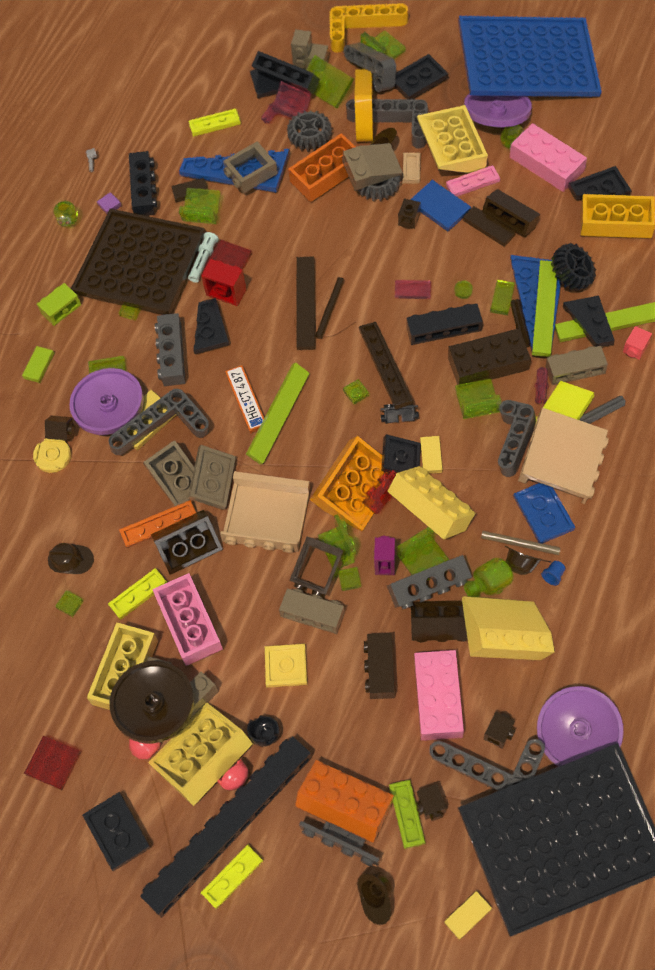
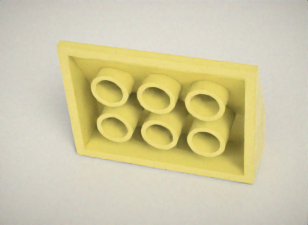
(453, 140)
(506, 629)
(200, 753)

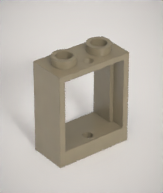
(255, 178)

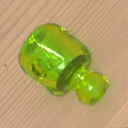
(489, 578)

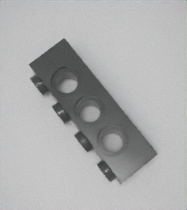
(170, 325)
(399, 589)

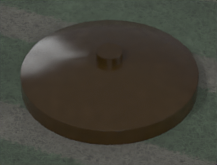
(151, 702)

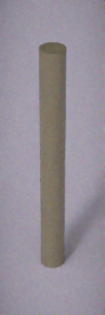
(520, 542)

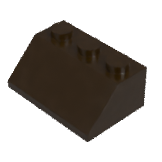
(186, 541)
(438, 621)

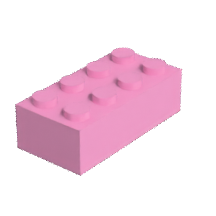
(547, 157)
(187, 619)
(438, 695)

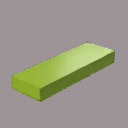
(407, 814)

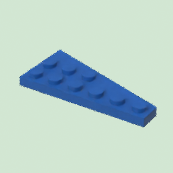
(212, 169)
(526, 279)

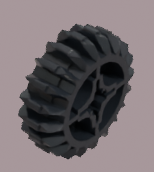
(573, 266)

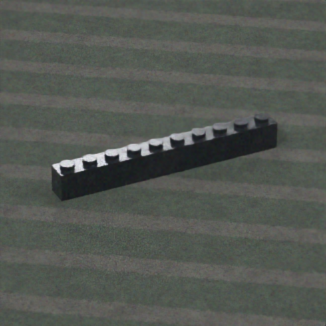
(226, 826)

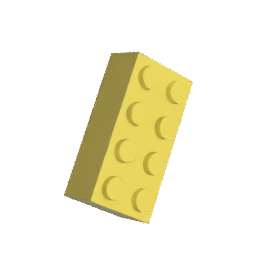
(431, 502)
(125, 649)

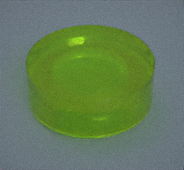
(463, 289)

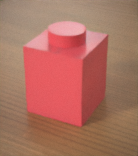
(637, 342)

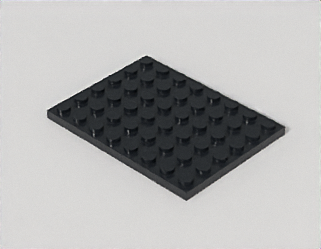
(562, 839)

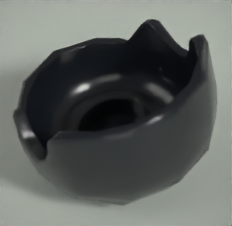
(263, 731)

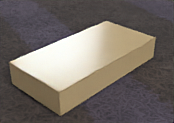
(411, 168)

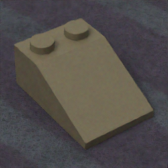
(370, 164)
(171, 472)

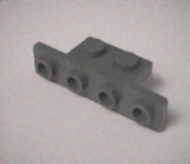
(337, 836)

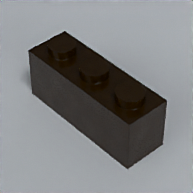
(511, 212)
(379, 666)

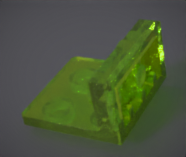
(383, 43)
(200, 206)
(477, 398)
(339, 538)
(421, 552)

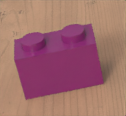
(384, 555)

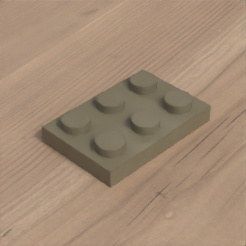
(212, 477)

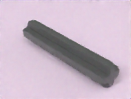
(603, 410)

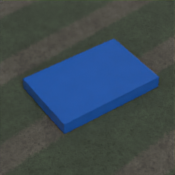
(441, 205)
(544, 512)

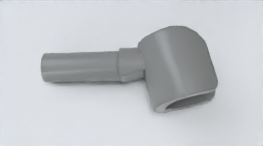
(91, 154)

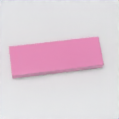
(473, 181)

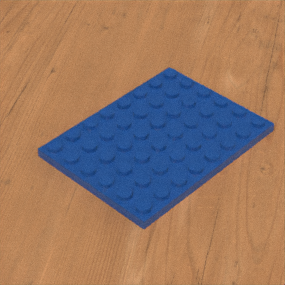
(528, 56)

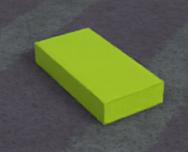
(38, 364)

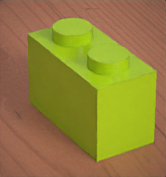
(59, 304)

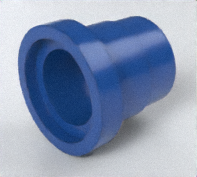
(553, 573)

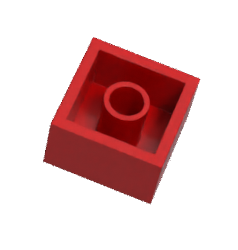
(224, 282)

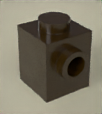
(409, 213)
(59, 427)
(500, 729)
(431, 803)

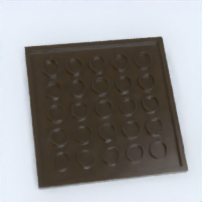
(138, 261)

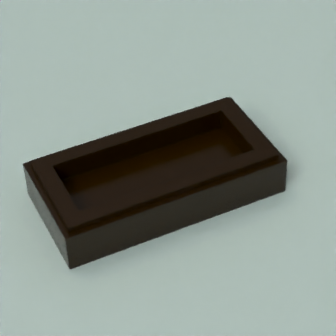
(179, 190)

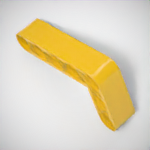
(363, 17)
(363, 105)

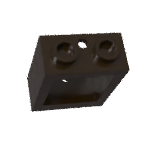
(302, 559)

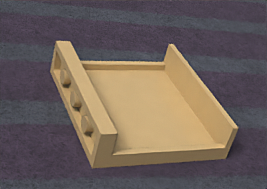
(564, 454)
(266, 512)

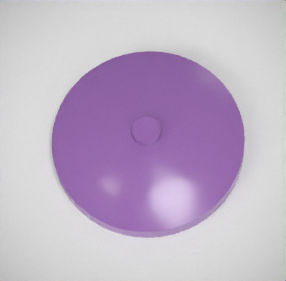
(498, 110)
(106, 401)
(578, 724)

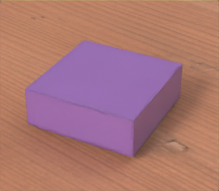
(109, 201)

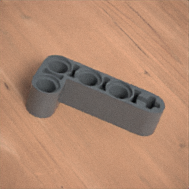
(375, 62)
(518, 423)

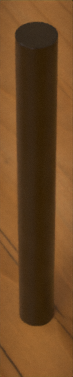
(329, 308)

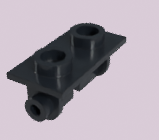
(391, 415)

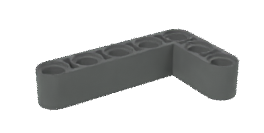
(396, 111)
(158, 419)
(489, 770)

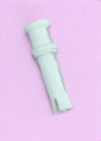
(205, 250)

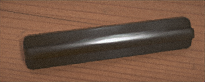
(520, 320)

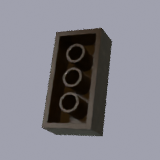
(489, 357)

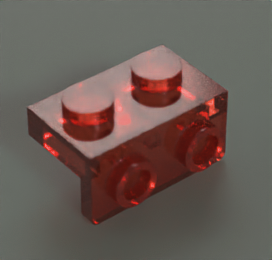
(379, 495)

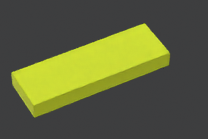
(214, 122)
(136, 594)
(231, 877)

